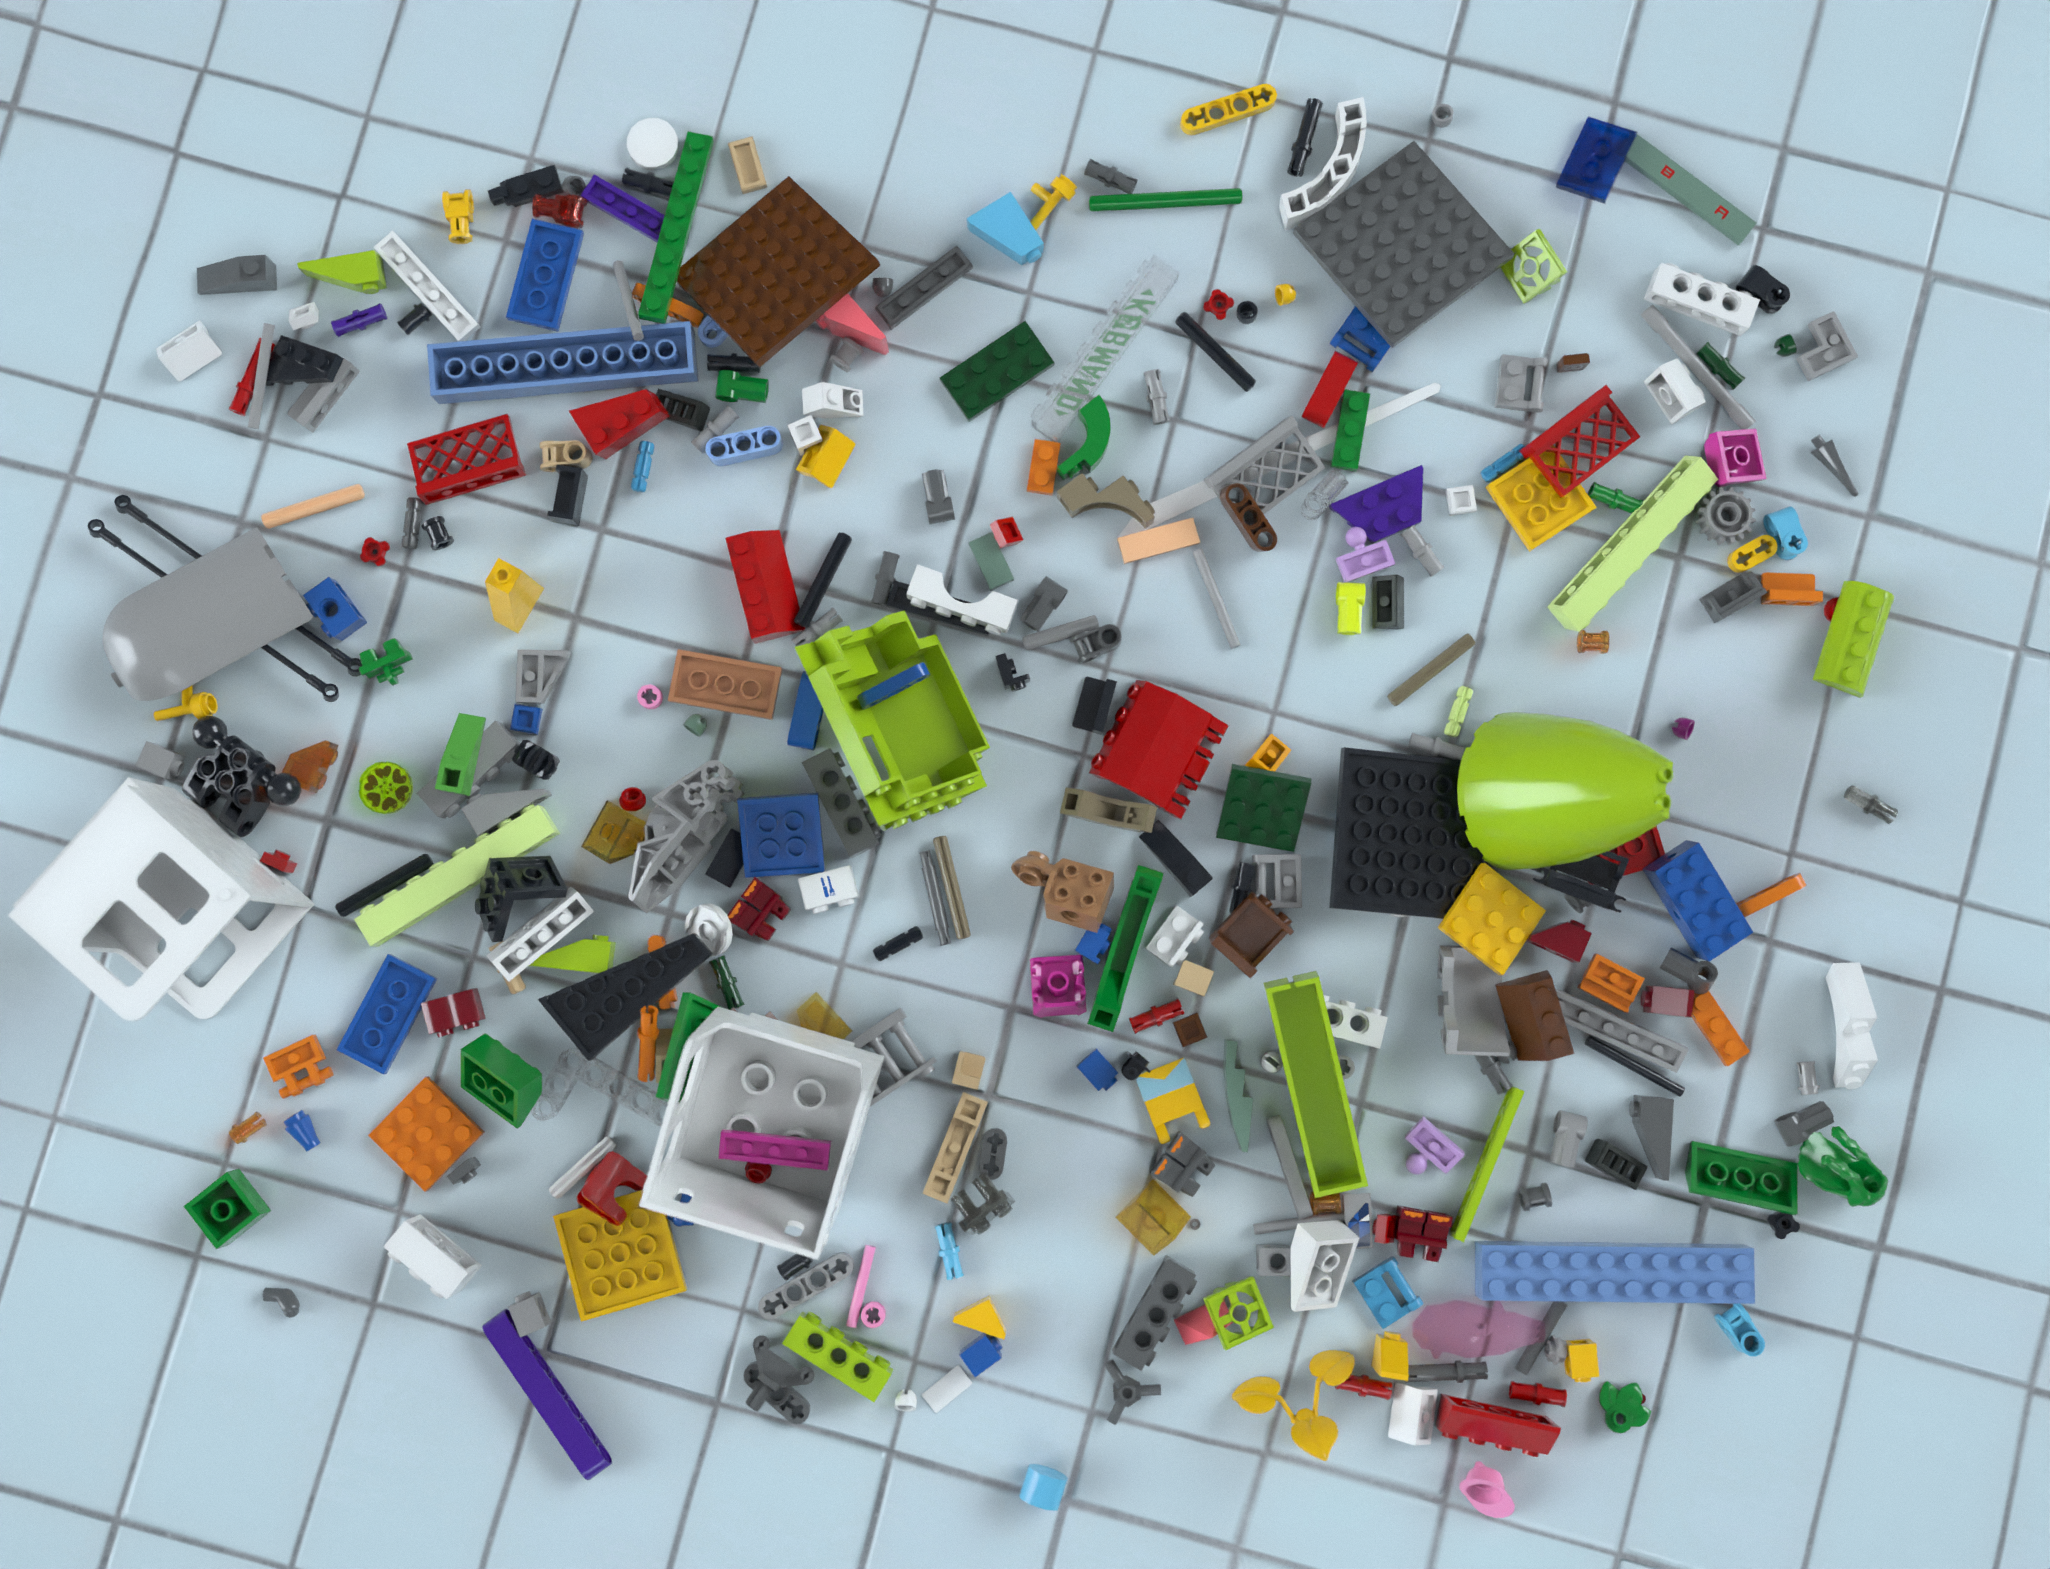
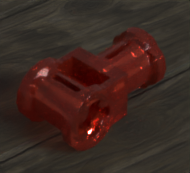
(563, 209)

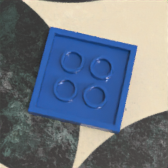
(781, 835)

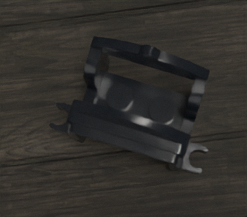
(1593, 870)

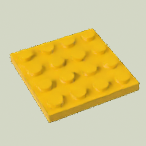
(619, 1264)

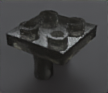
(996, 1205)

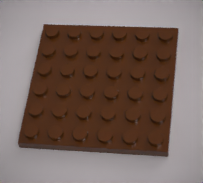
(775, 271)

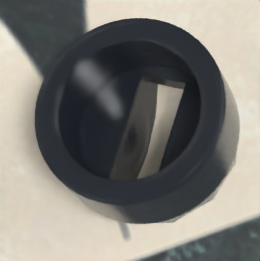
(1245, 309)

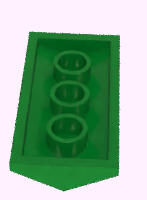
(1742, 1177)

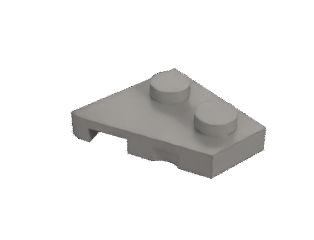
(538, 674)

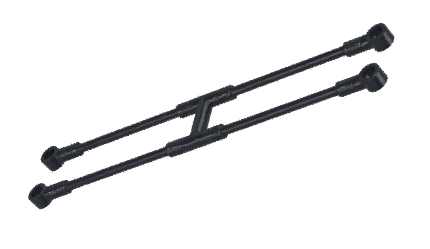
(140, 516)

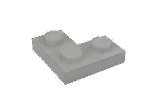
(1833, 347)

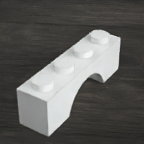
(993, 611)

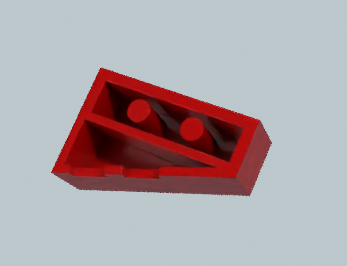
(619, 420)

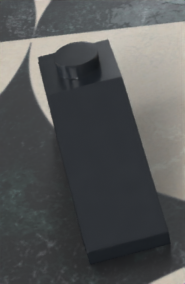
(1176, 858)

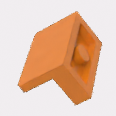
(1790, 589)

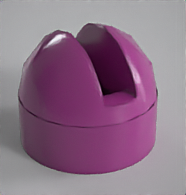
(1684, 728)

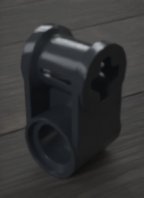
(1764, 287)

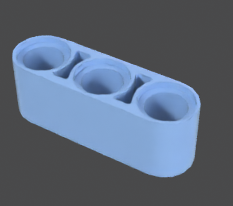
(731, 443)

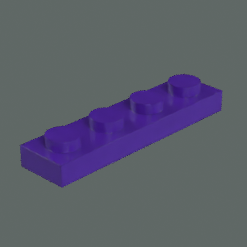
(624, 207)

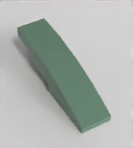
(1238, 1105)

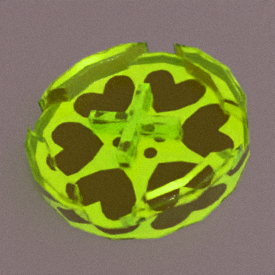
(385, 787)

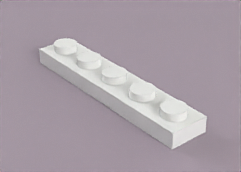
(426, 287)

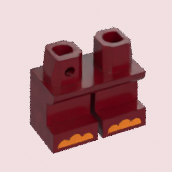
(766, 901)
(1421, 1228)

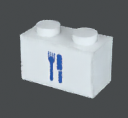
(829, 888)

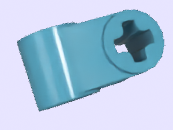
(1786, 530)
(1737, 1326)

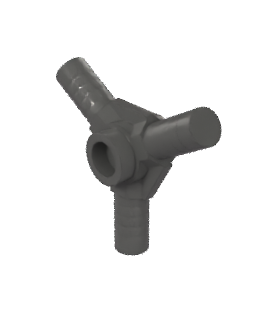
(1126, 1391)

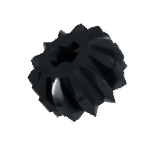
(535, 759)

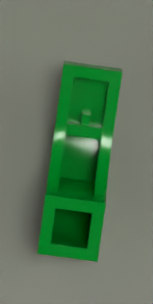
(1097, 425)

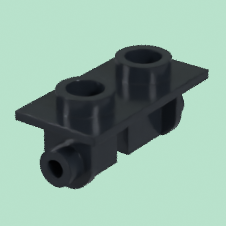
(1134, 1066)

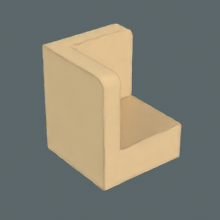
(1193, 978)
(968, 1070)

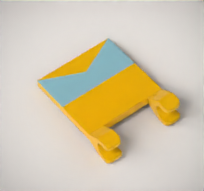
(1170, 1095)

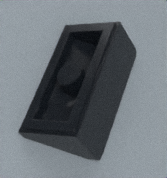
(728, 860)

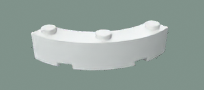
(1337, 173)

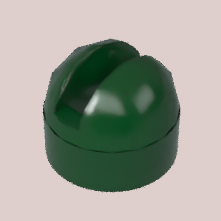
(1786, 345)

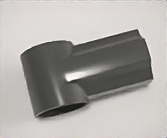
(938, 502)
(1047, 598)
(1688, 969)
(1797, 1126)

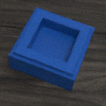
(526, 719)

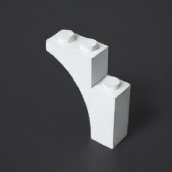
(1853, 1021)

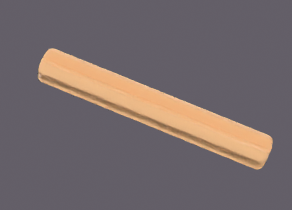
(313, 506)

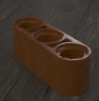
(1236, 512)

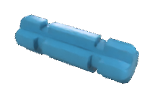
(1502, 464)
(642, 466)

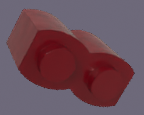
(453, 1011)

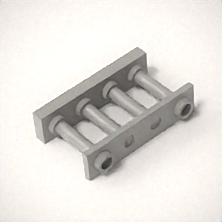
(873, 1039)

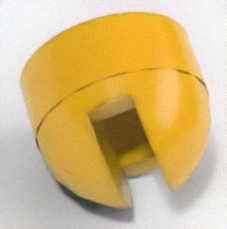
(1284, 294)

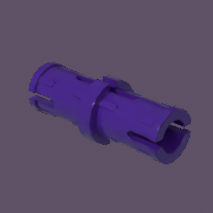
(359, 320)

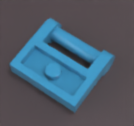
(1380, 1298)

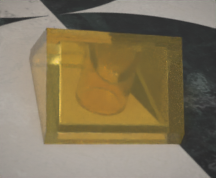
(1153, 1217)

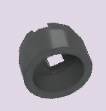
(576, 182)
(882, 286)
(1513, 1054)

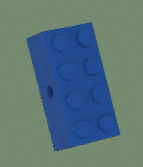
(1698, 900)

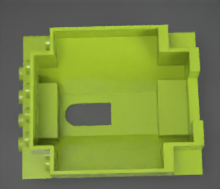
(920, 733)

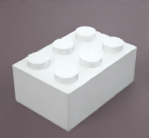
(432, 1257)

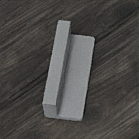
(321, 397)

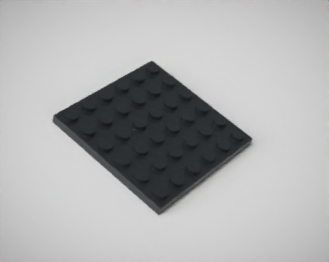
(1399, 835)

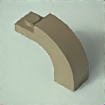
(1108, 811)

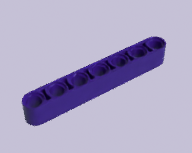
(547, 1395)

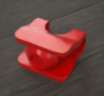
(599, 1187)

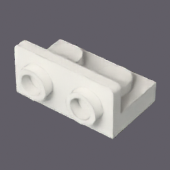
(1175, 936)

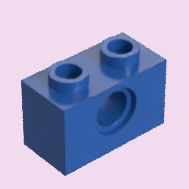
(347, 618)

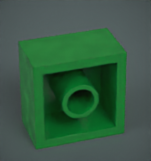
(227, 1208)

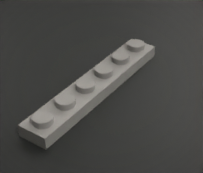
(1621, 1032)

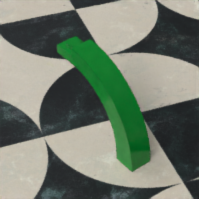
(1124, 948)

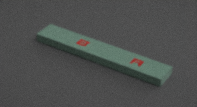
(1689, 191)

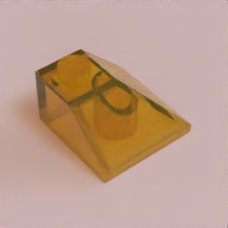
(614, 834)

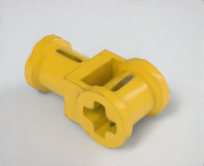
(459, 212)

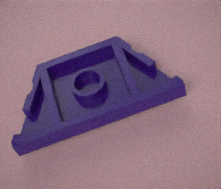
(1385, 506)

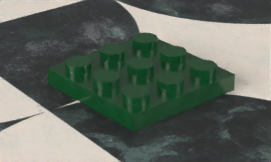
(1263, 807)

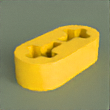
(1749, 549)

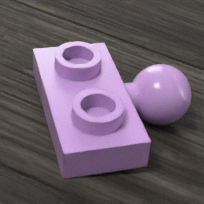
(1364, 559)
(1432, 1146)

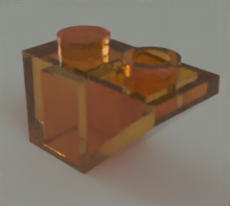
(312, 764)

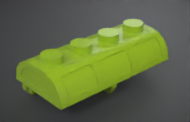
(1853, 637)

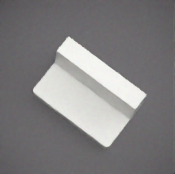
(188, 351)
(1412, 1414)

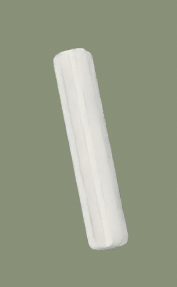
(582, 1167)

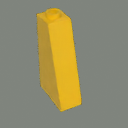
(511, 594)

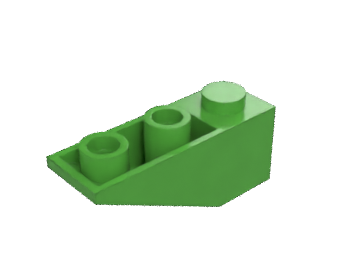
(461, 755)

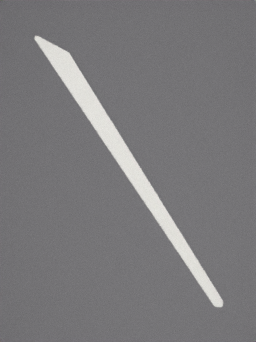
(1200, 493)

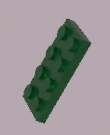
(997, 371)

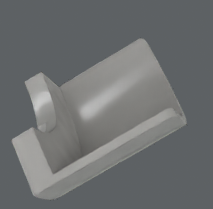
(1469, 1005)

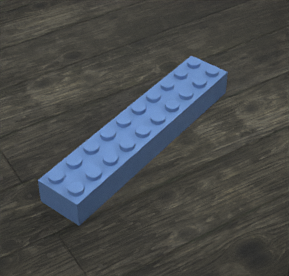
(561, 363)
(1614, 1272)

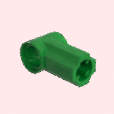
(733, 387)

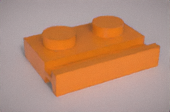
(1610, 983)

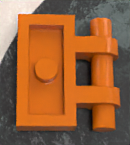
(294, 1058)

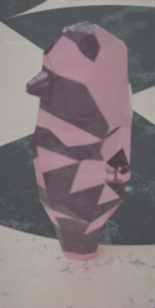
(1474, 1329)

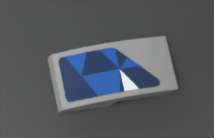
(1359, 1217)

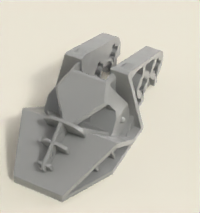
(680, 832)

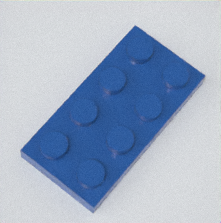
(545, 275)
(386, 1014)

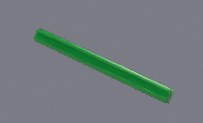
(1165, 199)

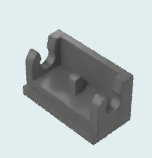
(1732, 596)

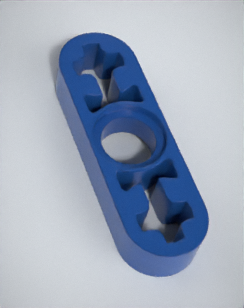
(893, 685)

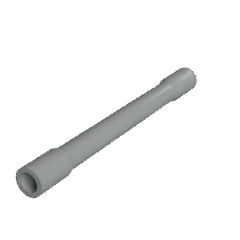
(1734, 409)

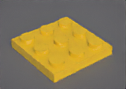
(1534, 505)
(1491, 919)

